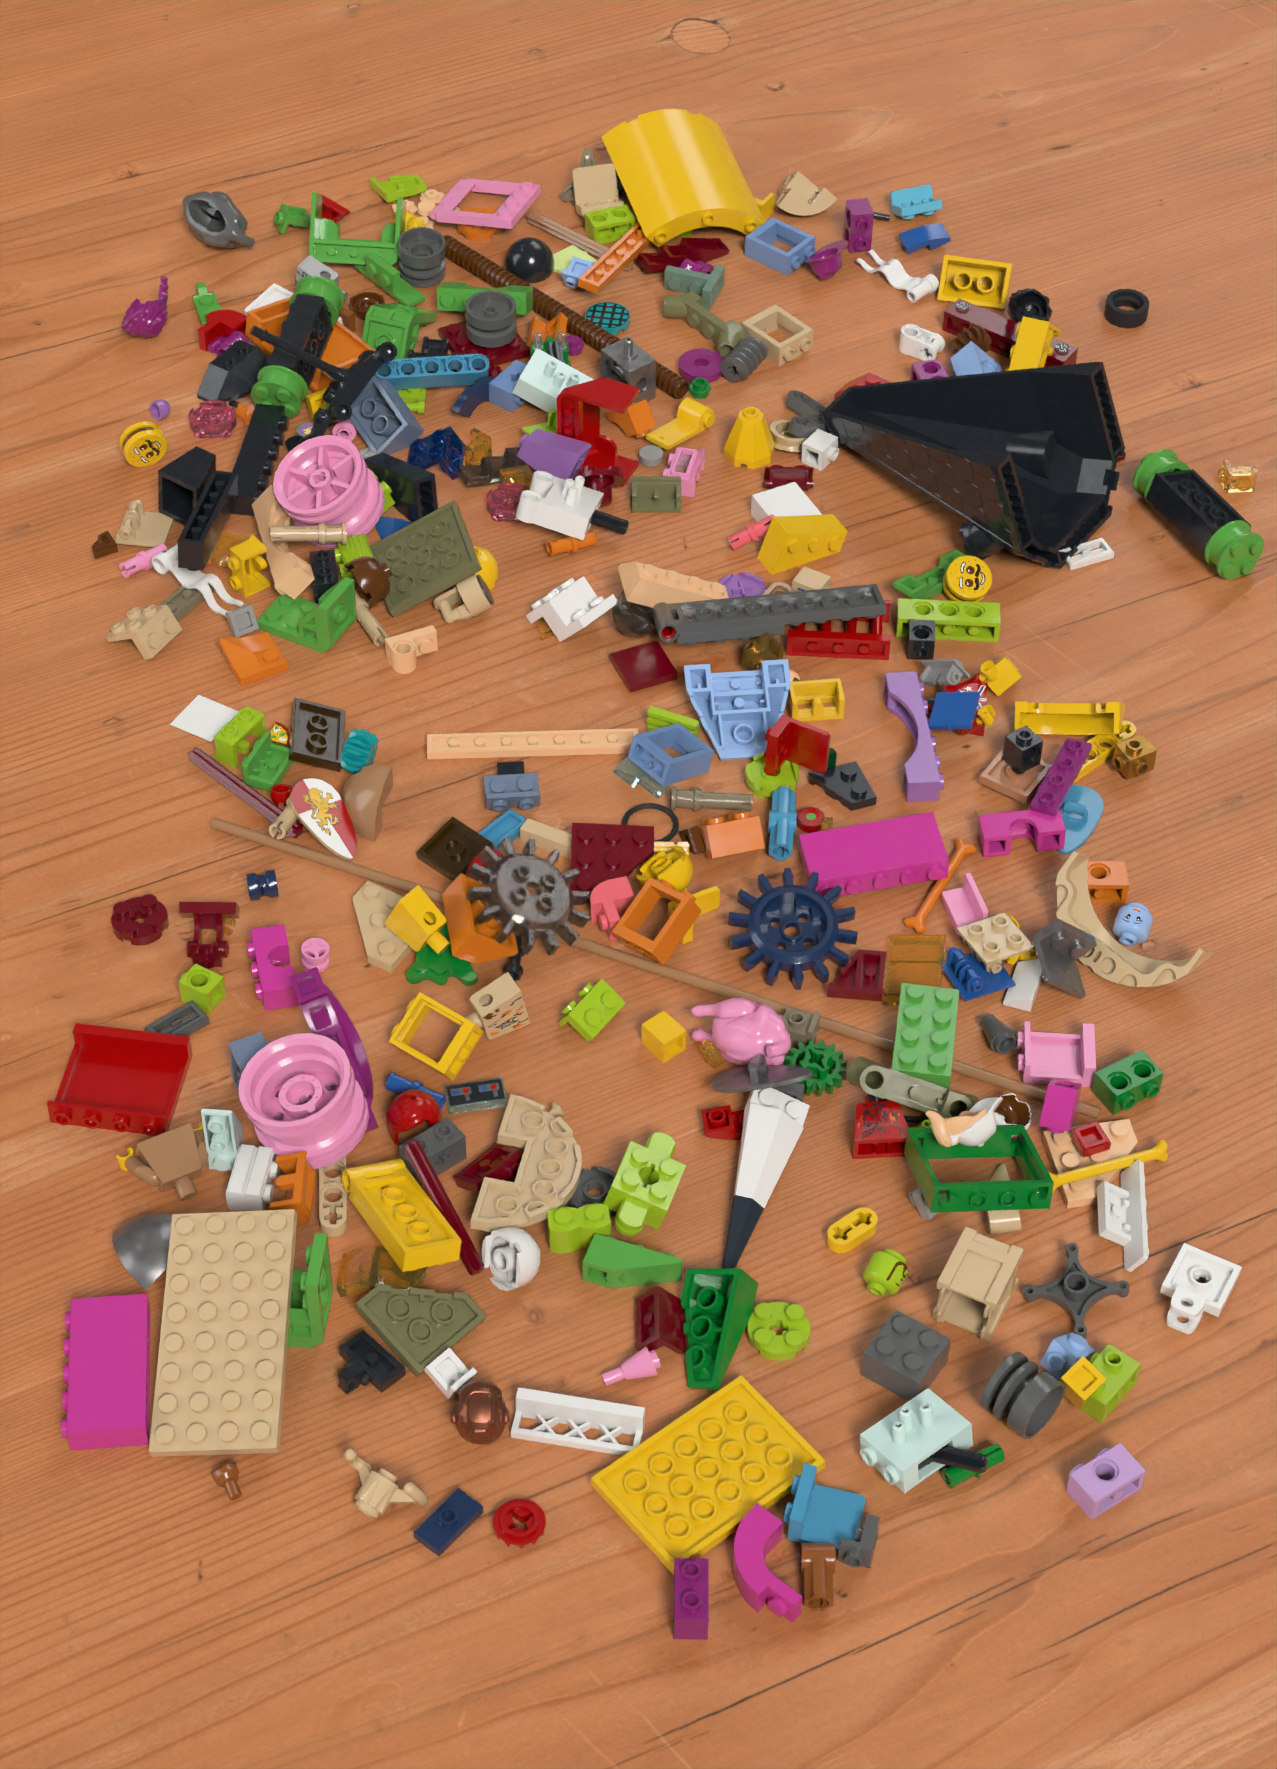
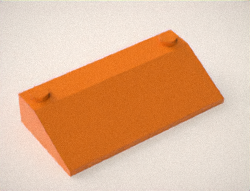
(340, 351)

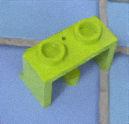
(231, 736)

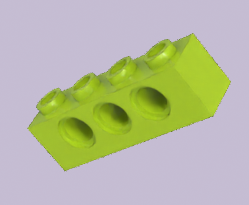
(952, 618)

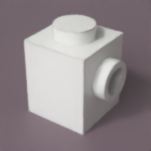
(820, 449)

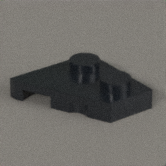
(846, 785)

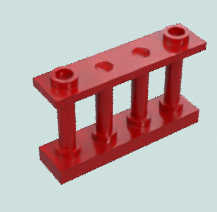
(842, 644)

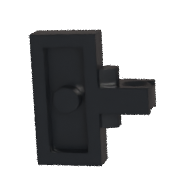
(368, 1364)

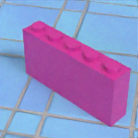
(875, 854)
(107, 1372)

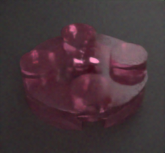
(204, 426)
(498, 501)

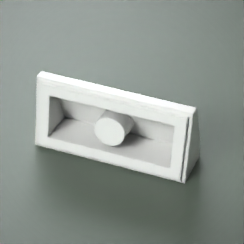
(1027, 980)

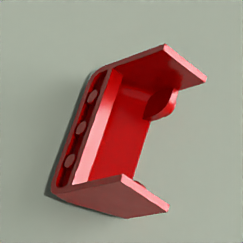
(580, 419)

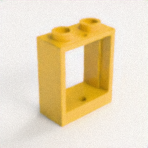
(459, 1048)

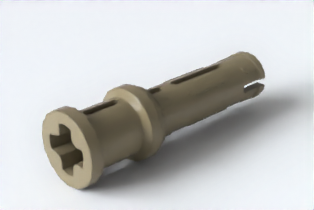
(697, 799)

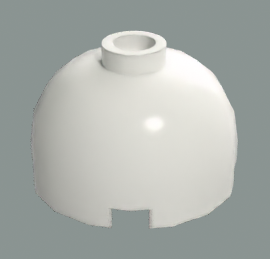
(511, 1257)

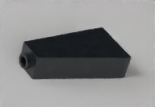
(411, 486)

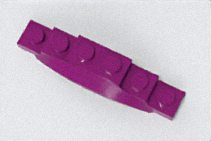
(328, 1018)

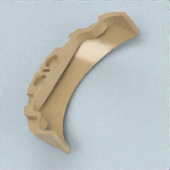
(1109, 957)

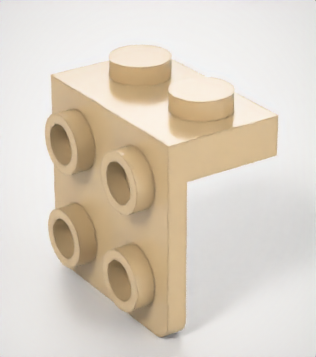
(595, 188)
(148, 628)

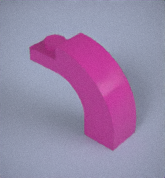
(753, 1541)

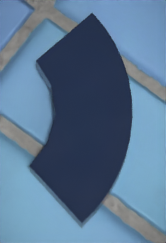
(473, 396)

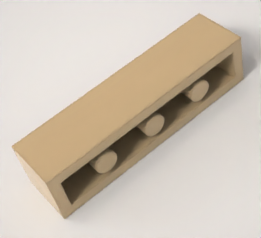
(546, 837)

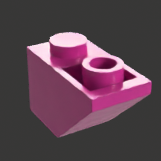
(1060, 1106)

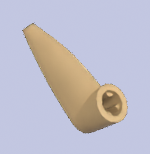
(1002, 1220)

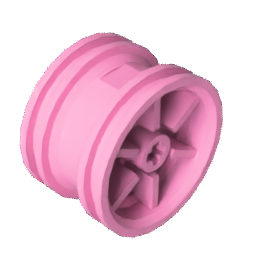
(329, 484)
(304, 1098)

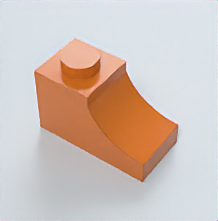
(635, 420)

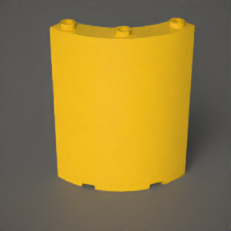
(680, 175)

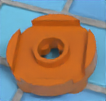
(478, 233)

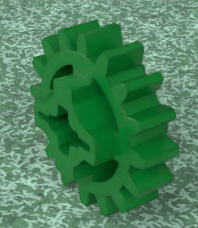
(821, 1062)

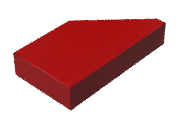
(332, 210)

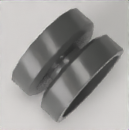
(490, 319)

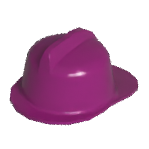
(827, 259)

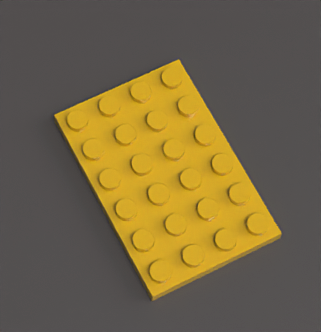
(706, 1473)

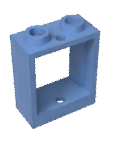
(759, 246)
(650, 748)

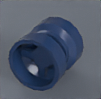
(268, 888)

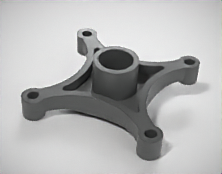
(1076, 1290)

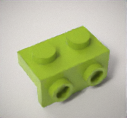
(593, 1010)

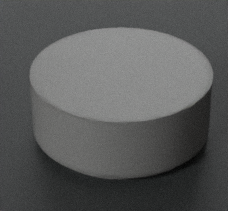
(650, 455)

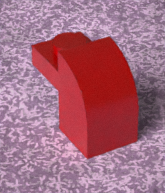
(220, 324)

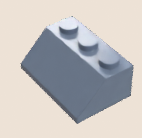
(384, 418)

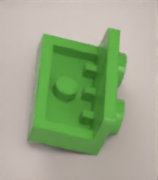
(266, 764)

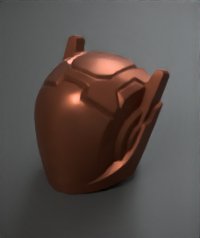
(480, 1412)

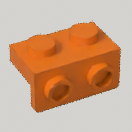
(550, 329)

